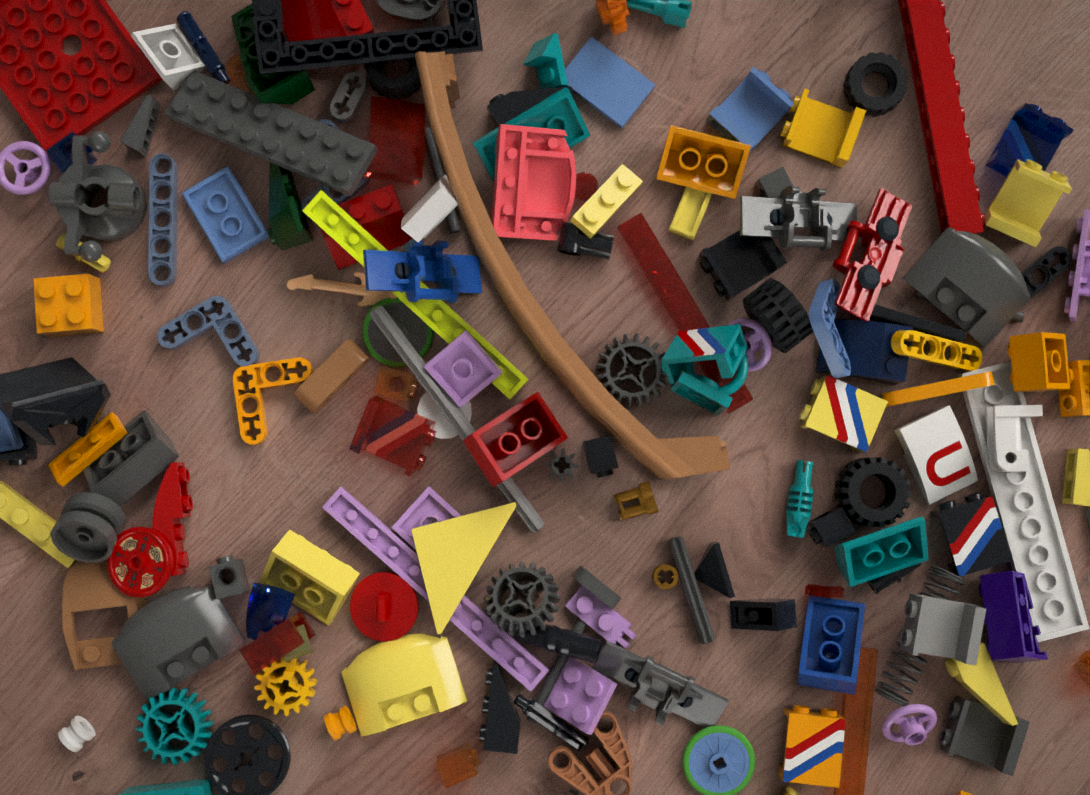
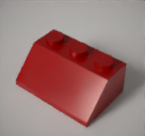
(379, 215)

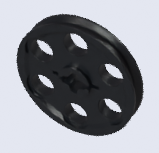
(246, 743)

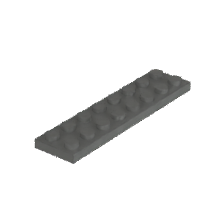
(272, 132)

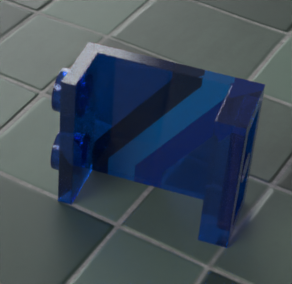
(1028, 136)

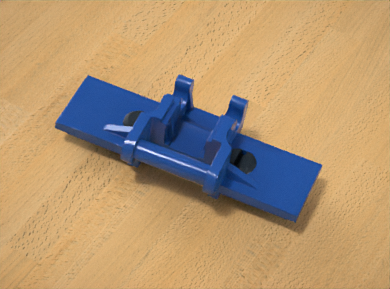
(422, 263)

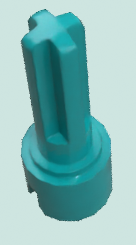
(672, 11)

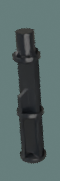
(552, 723)

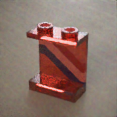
(394, 434)
(276, 643)

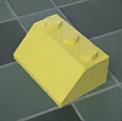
(310, 573)

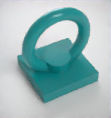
(705, 391)

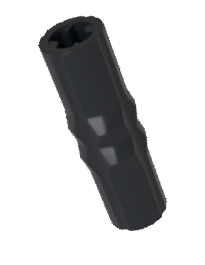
(564, 642)

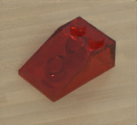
(399, 136)

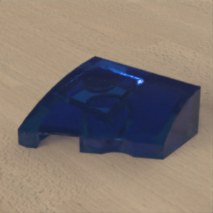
(266, 608)

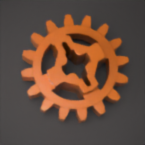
(613, 13)

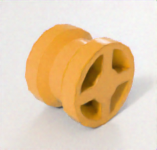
(340, 722)

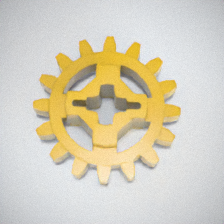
(296, 686)

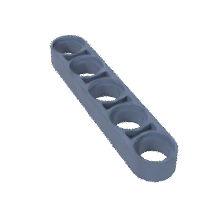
(157, 207)

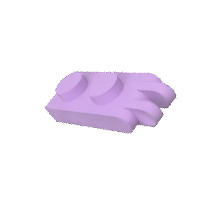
(600, 616)

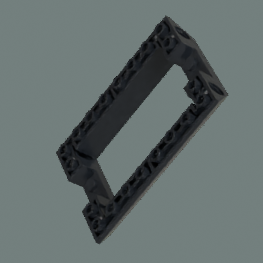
(280, 56)

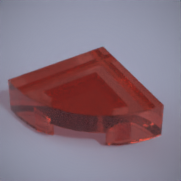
(824, 591)

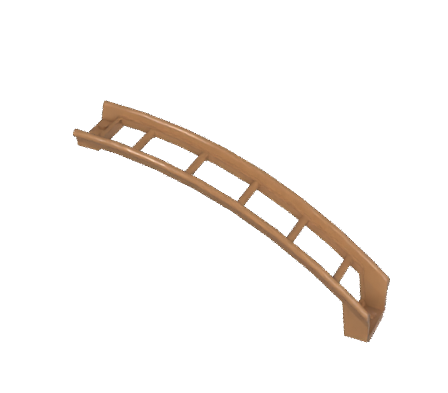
(663, 457)

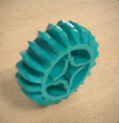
(153, 715)

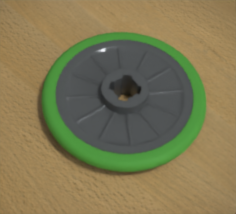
(414, 328)

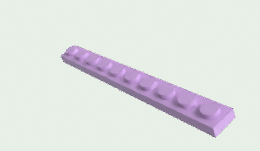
(405, 563)

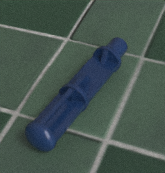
(202, 46)

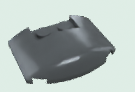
(970, 283)
(176, 638)

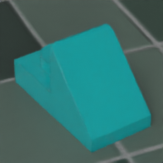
(548, 61)

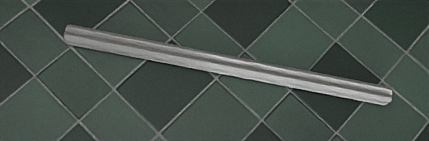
(448, 408)

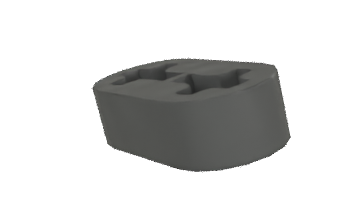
(596, 587)

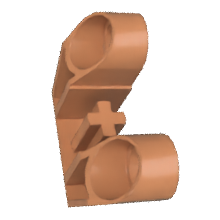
(581, 777)

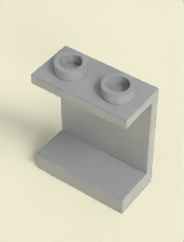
(942, 628)

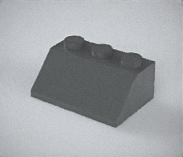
(131, 460)

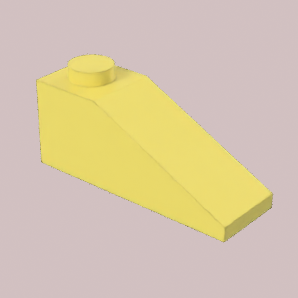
(983, 684)

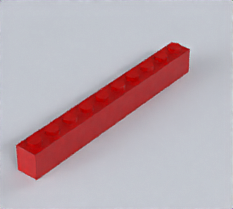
(941, 115)

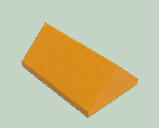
(703, 162)

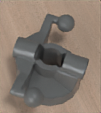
(75, 192)

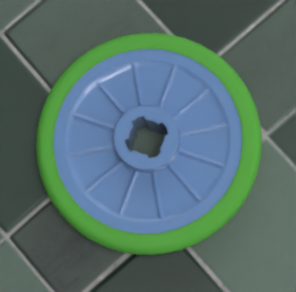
(708, 746)

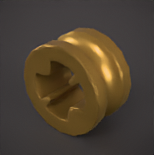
(665, 567)

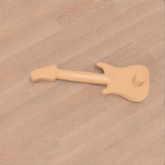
(370, 297)

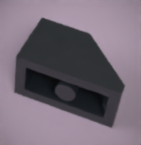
(763, 614)

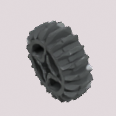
(627, 359)
(514, 605)

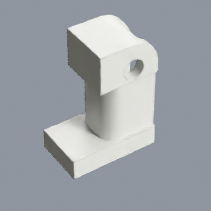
(1004, 436)

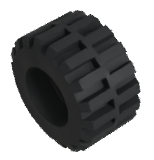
(779, 314)
(895, 491)

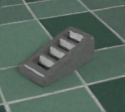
(141, 128)

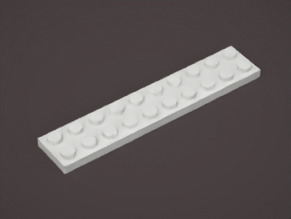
(1029, 516)

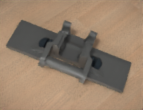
(793, 210)
(650, 687)

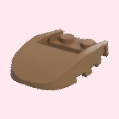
(90, 588)

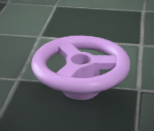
(33, 172)
(756, 341)
(912, 729)

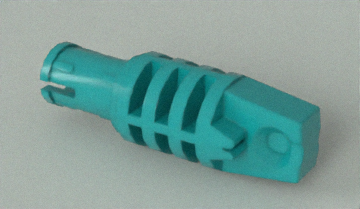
(799, 500)

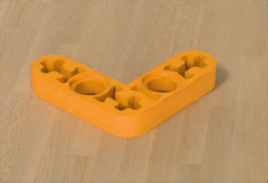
(261, 382)

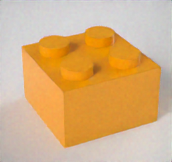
(68, 305)
(1039, 362)

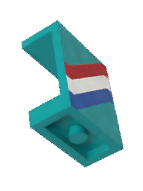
(719, 343)

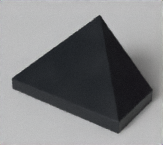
(713, 571)

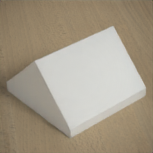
(169, 53)

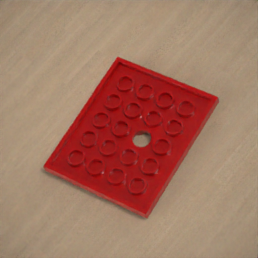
(65, 91)

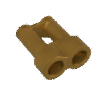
(646, 498)

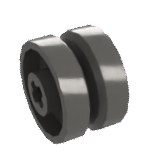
(88, 527)

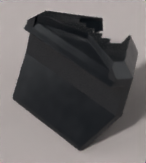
(51, 396)

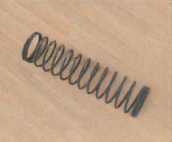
(897, 698)

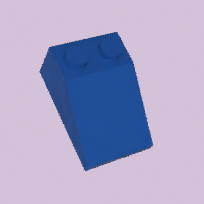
(831, 645)

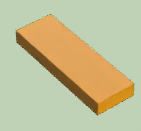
(87, 449)

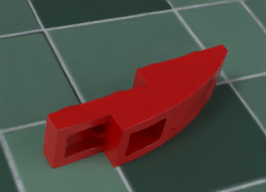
(169, 507)

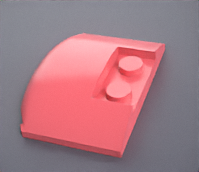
(532, 182)

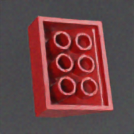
(324, 19)

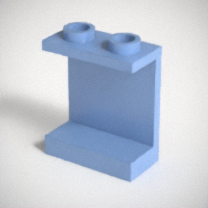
(750, 110)

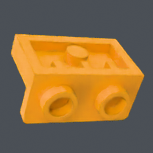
(1077, 399)

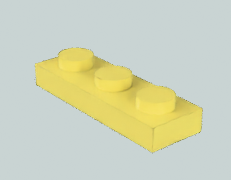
(606, 201)

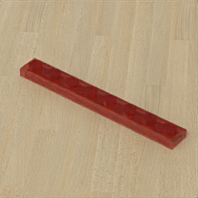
(673, 294)

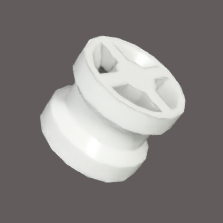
(76, 733)

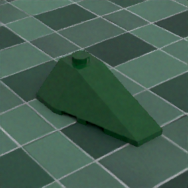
(268, 88)
(286, 217)

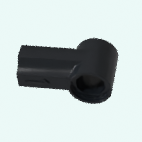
(575, 242)

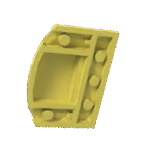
(402, 682)

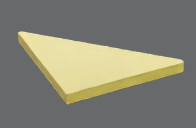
(453, 553)

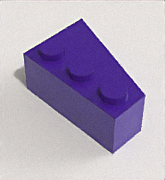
(1008, 618)

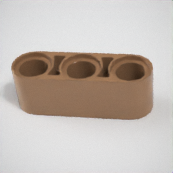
(331, 376)

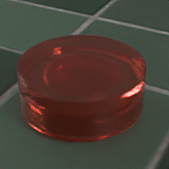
(585, 186)

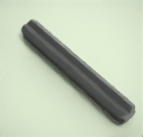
(691, 590)

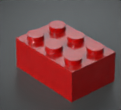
(515, 439)

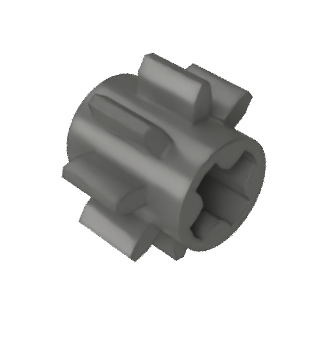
(556, 459)

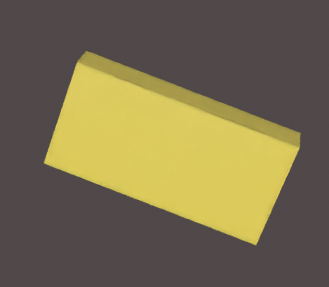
(690, 213)

